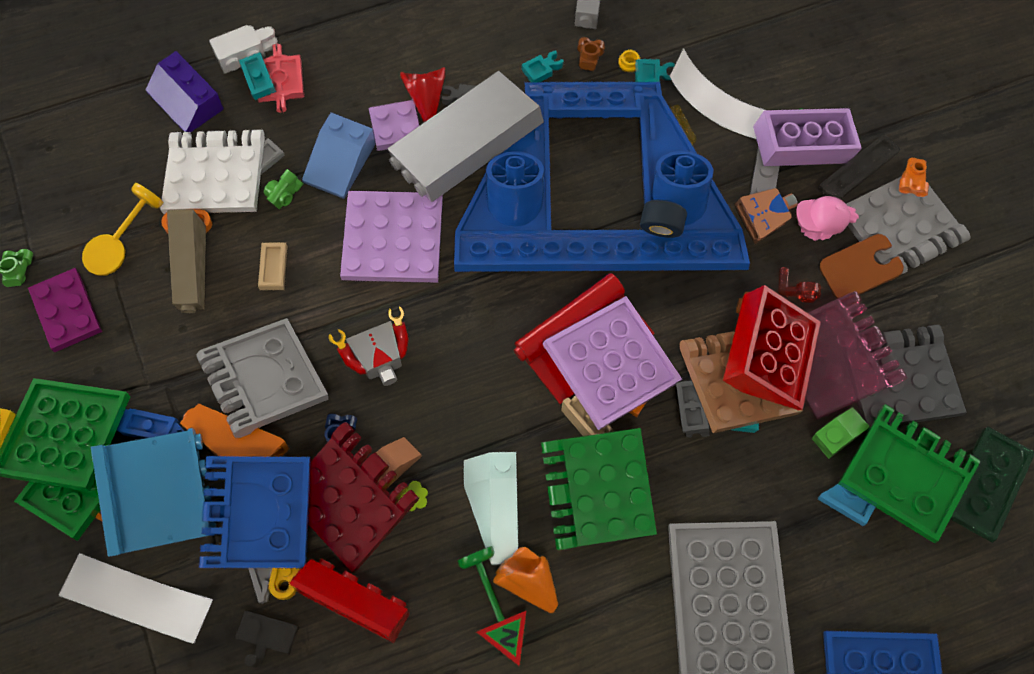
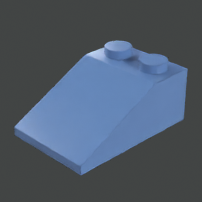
(338, 155)

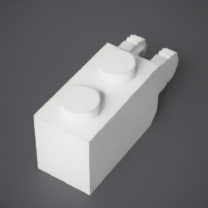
(240, 44)

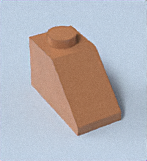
(399, 456)

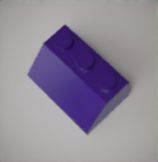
(183, 93)

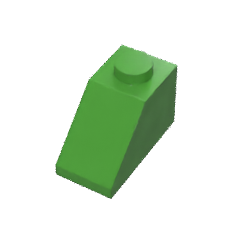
(840, 432)

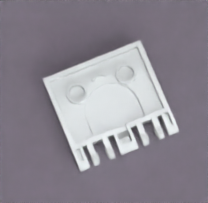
(213, 176)

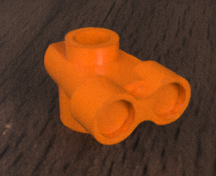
(914, 178)

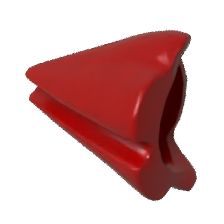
(425, 91)

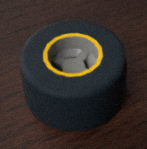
(663, 218)

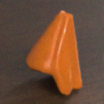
(528, 578)

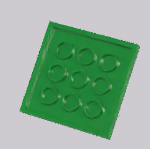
(56, 431)

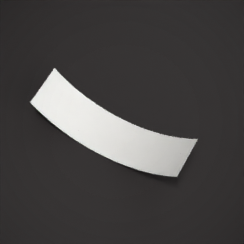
(712, 101)
(136, 598)

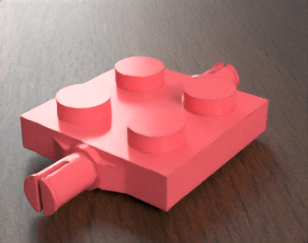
(286, 77)

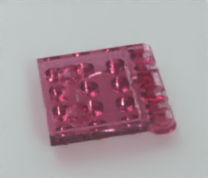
(842, 359)

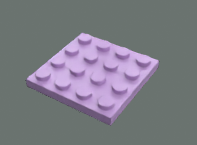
(391, 237)
(612, 362)

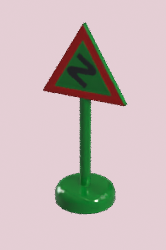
(507, 633)

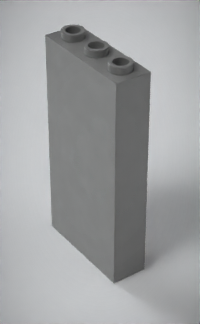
(465, 136)

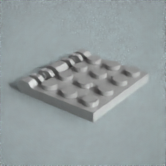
(908, 223)
(264, 374)

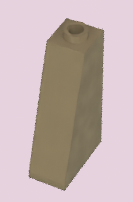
(187, 259)

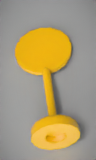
(106, 252)

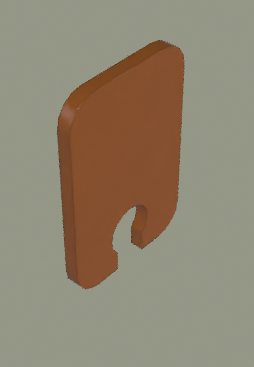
(856, 268)

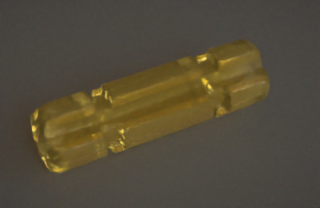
(676, 110)

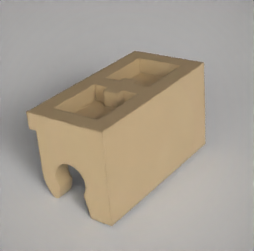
(580, 419)

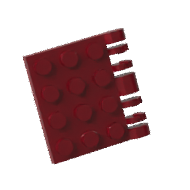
(349, 503)

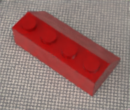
(350, 599)

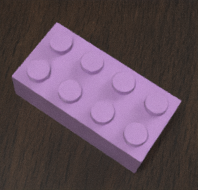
(806, 137)

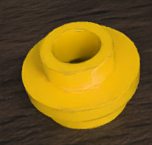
(626, 57)

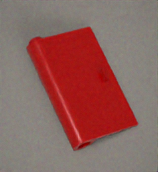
(531, 345)

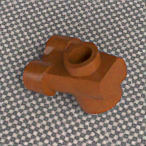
(589, 53)

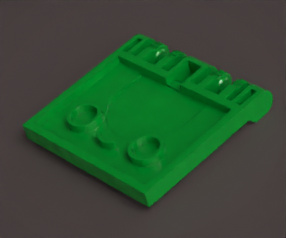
(908, 476)
(604, 487)

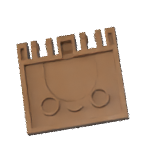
(723, 404)

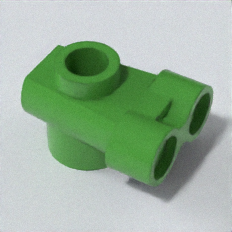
(281, 192)
(14, 267)

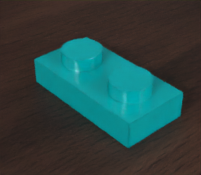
(257, 76)

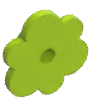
(421, 492)

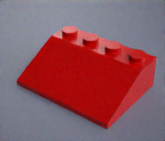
(772, 349)

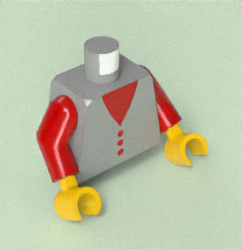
(376, 350)

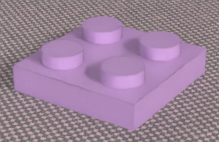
(393, 122)

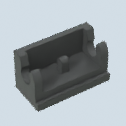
(691, 410)

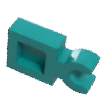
(540, 68)
(650, 70)

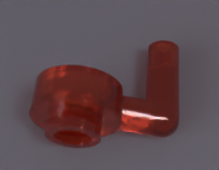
(805, 291)

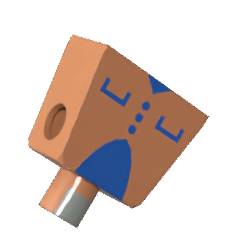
(765, 212)

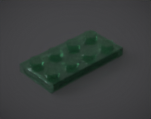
(993, 485)

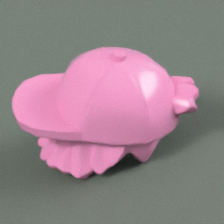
(824, 217)

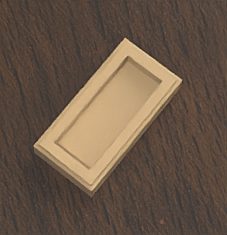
(272, 266)

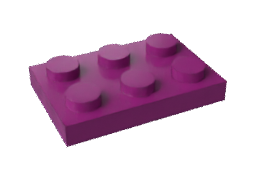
(64, 310)

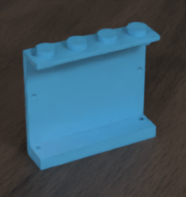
(151, 491)

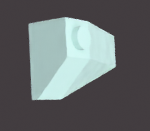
(492, 493)

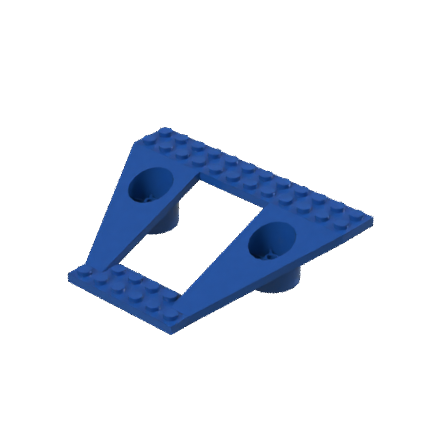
(511, 210)

